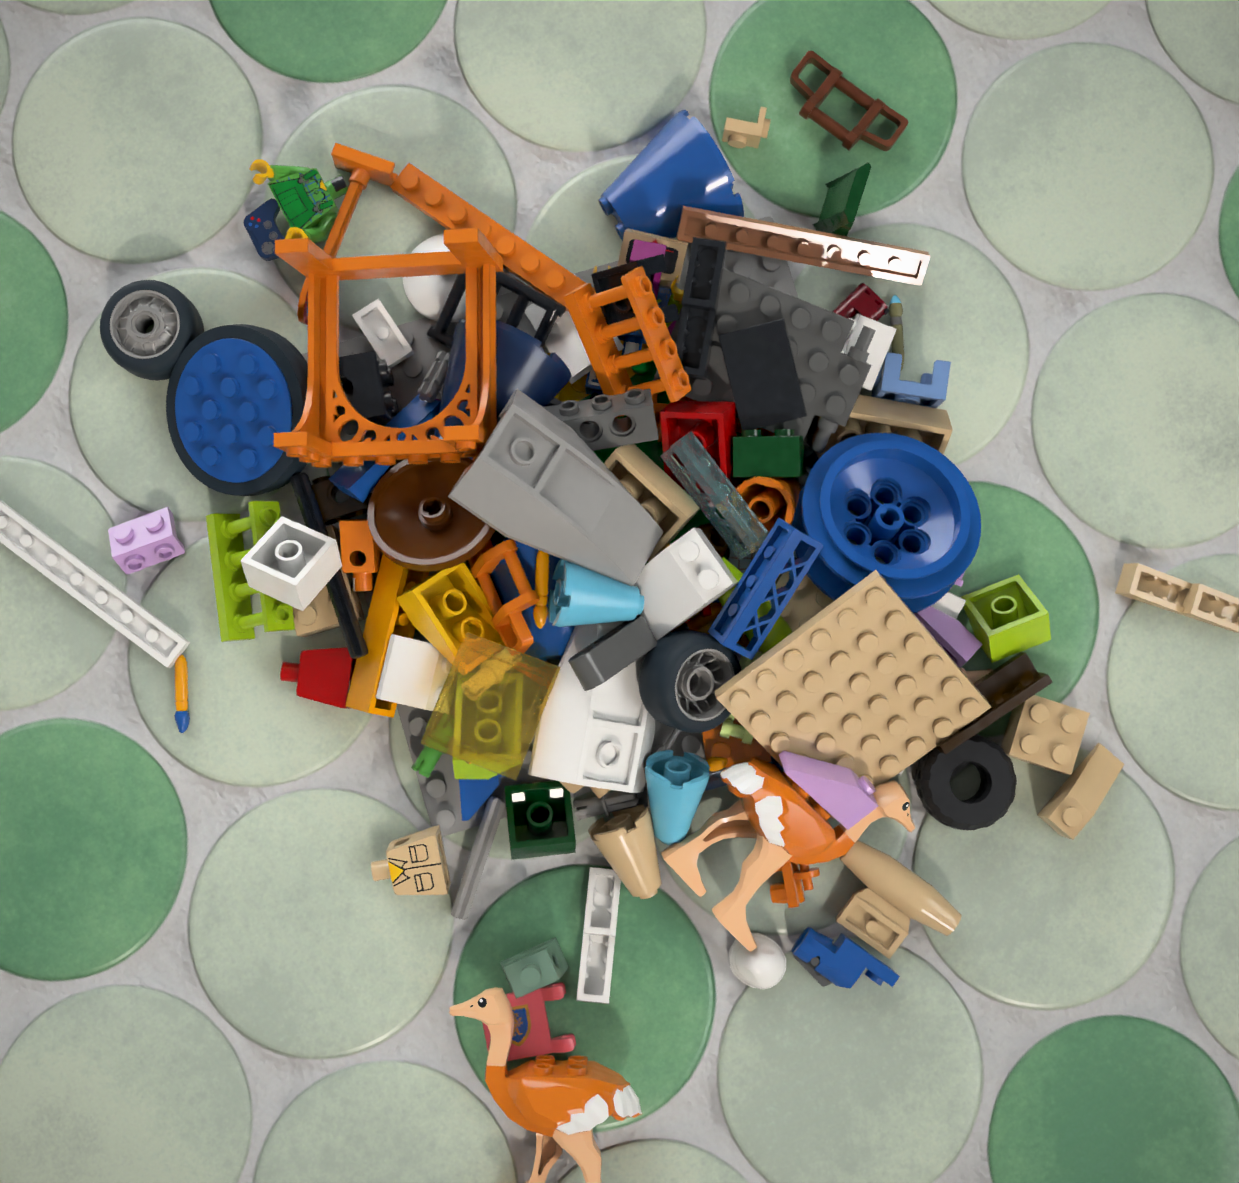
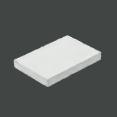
(565, 341)

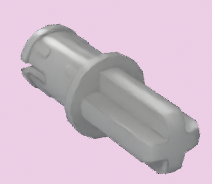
(605, 805)

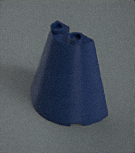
(519, 366)

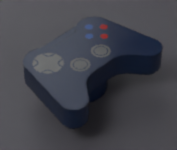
(263, 229)

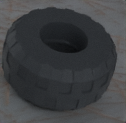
(988, 803)

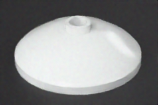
(430, 292)

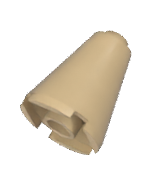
(630, 849)

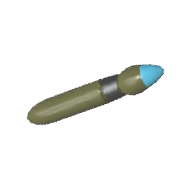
(895, 313)

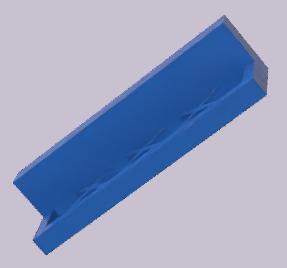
(759, 586)

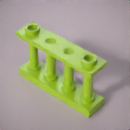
(230, 583)

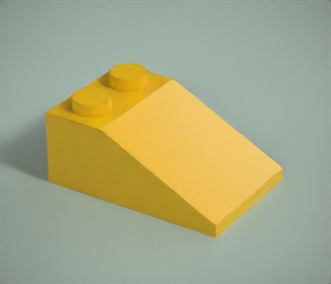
(449, 607)

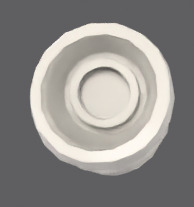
(762, 966)

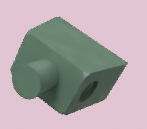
(534, 967)

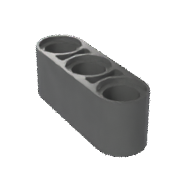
(612, 652)

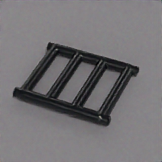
(525, 294)

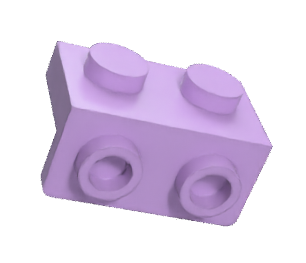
(145, 541)

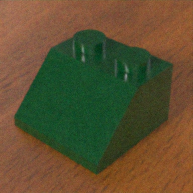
(768, 455)
(539, 820)

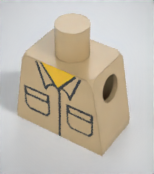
(415, 864)

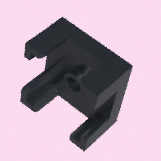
(611, 278)

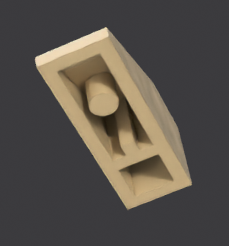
(1082, 793)

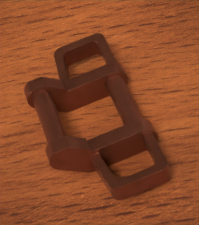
(835, 79)

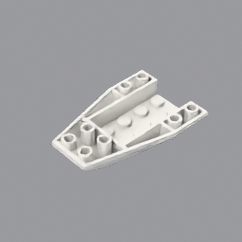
(597, 733)

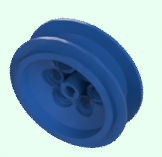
(914, 485)

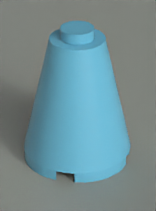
(590, 598)
(674, 792)

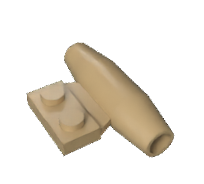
(892, 897)

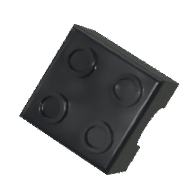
(370, 385)

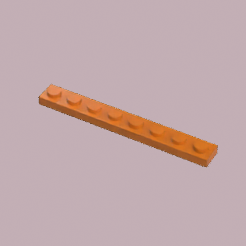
(455, 213)

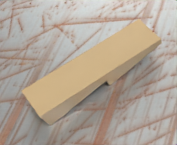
(1179, 596)

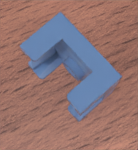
(928, 393)

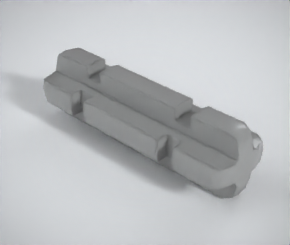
(434, 378)

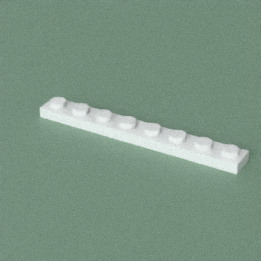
(90, 587)

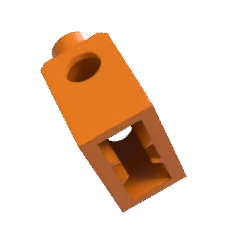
(356, 537)

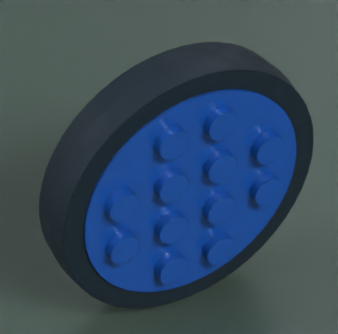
(227, 403)

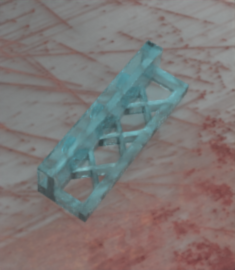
(719, 493)

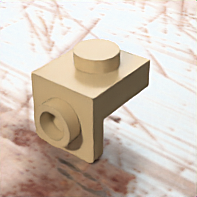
(745, 133)

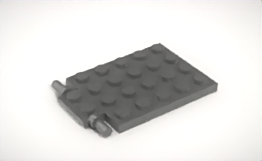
(817, 336)

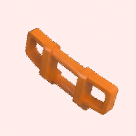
(482, 566)

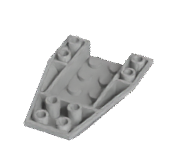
(556, 495)

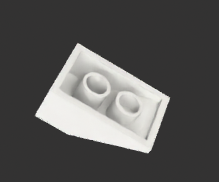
(682, 582)

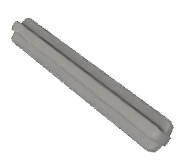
(478, 857)

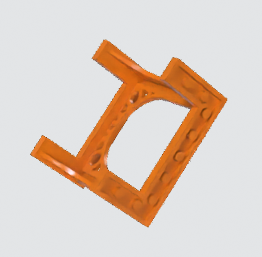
(318, 433)

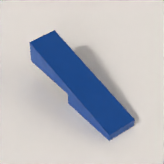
(361, 480)

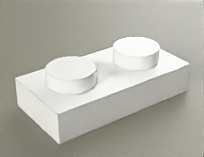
(383, 333)

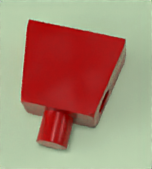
(322, 675)

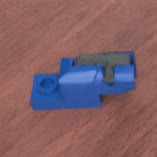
(839, 962)

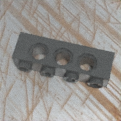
(607, 430)

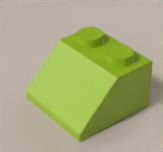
(1007, 618)

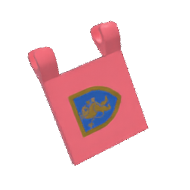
(531, 1025)

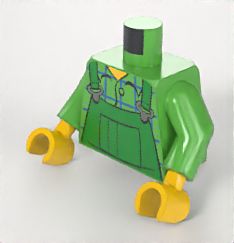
(302, 198)

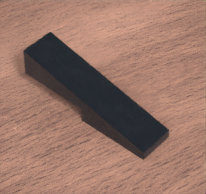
(700, 305)

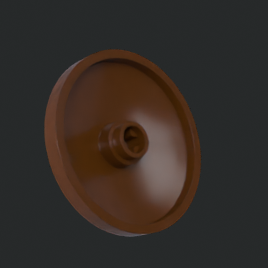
(418, 521)

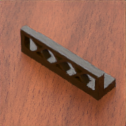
(1004, 691)

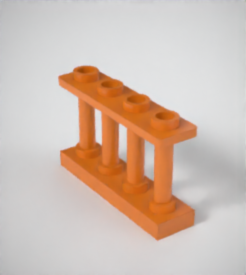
(601, 347)

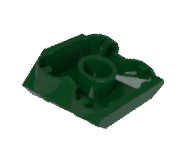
(843, 201)

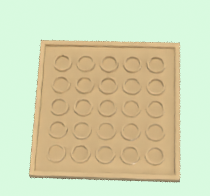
(855, 687)

